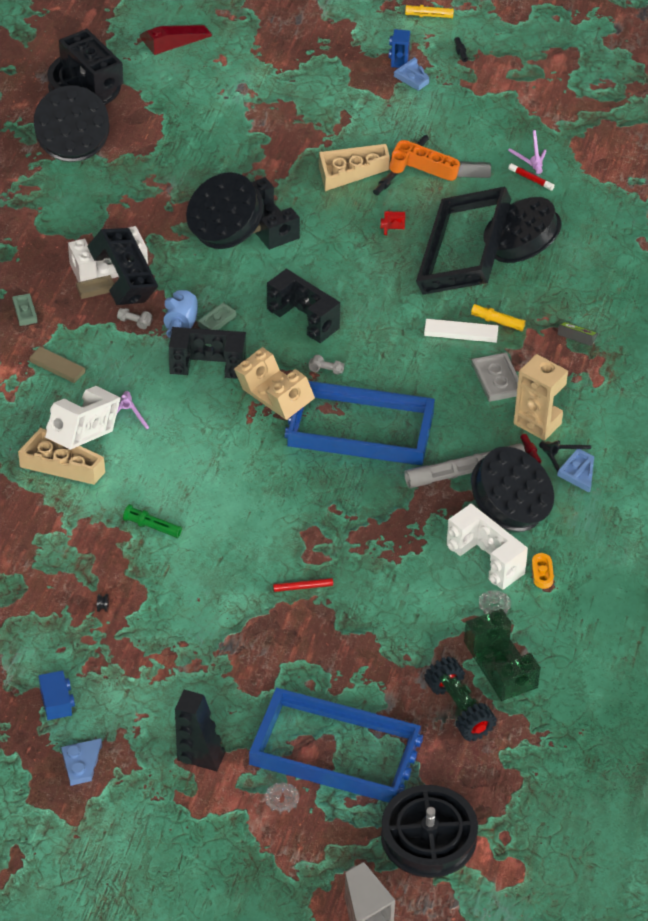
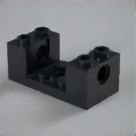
(100, 65)
(275, 226)
(135, 277)
(292, 291)
(189, 345)

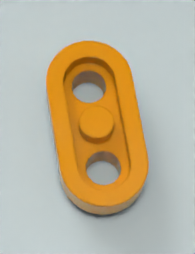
(543, 574)

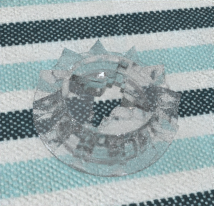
(494, 597)
(275, 792)

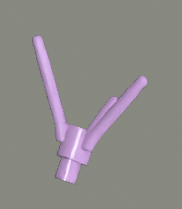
(536, 160)
(126, 403)

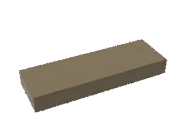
(57, 364)

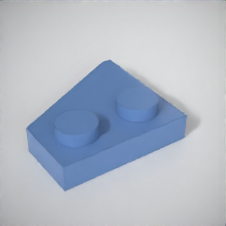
(412, 74)

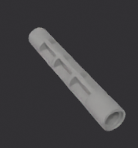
(451, 469)

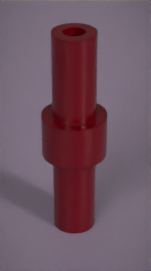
(530, 448)

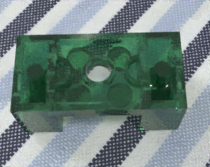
(490, 641)

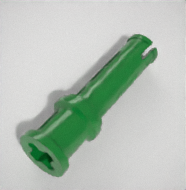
(143, 519)

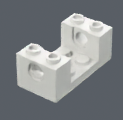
(84, 265)
(76, 425)
(474, 528)

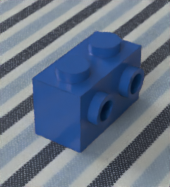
(400, 48)
(55, 695)

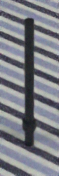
(385, 182)

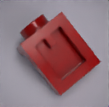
(392, 220)

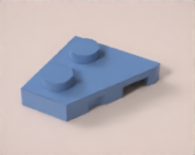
(578, 470)
(81, 760)

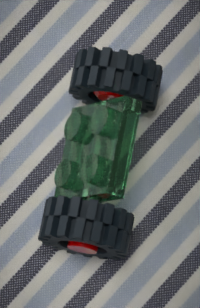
(476, 716)

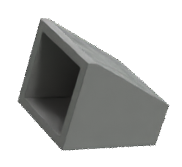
(366, 896)

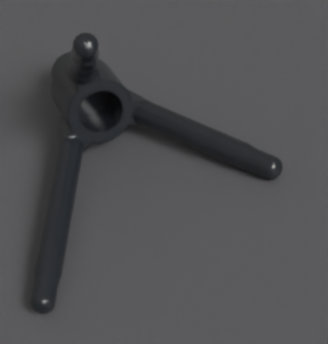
(552, 449)

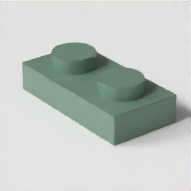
(24, 309)
(217, 318)

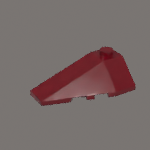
(171, 37)

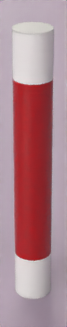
(530, 176)

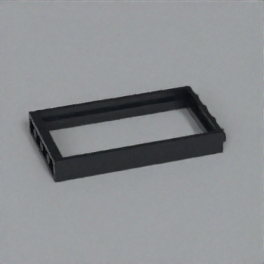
(470, 276)

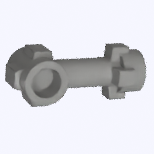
(142, 320)
(318, 362)

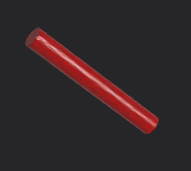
(303, 585)

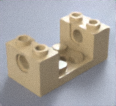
(266, 383)
(535, 393)

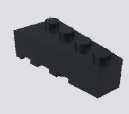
(196, 733)

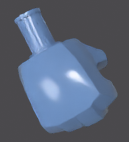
(181, 310)

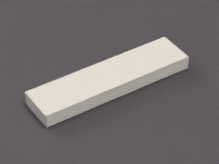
(461, 330)

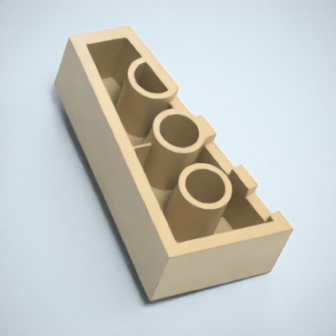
(352, 164)
(54, 459)

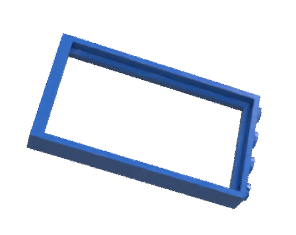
(363, 448)
(342, 713)

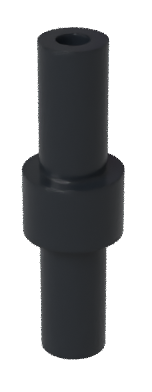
(460, 48)

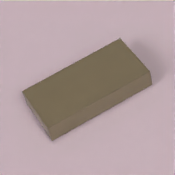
(94, 286)

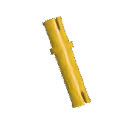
(429, 11)
(497, 317)

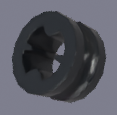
(102, 602)

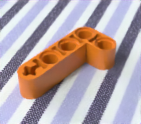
(423, 159)

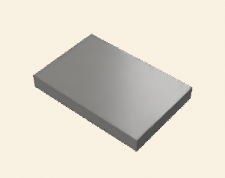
(496, 376)

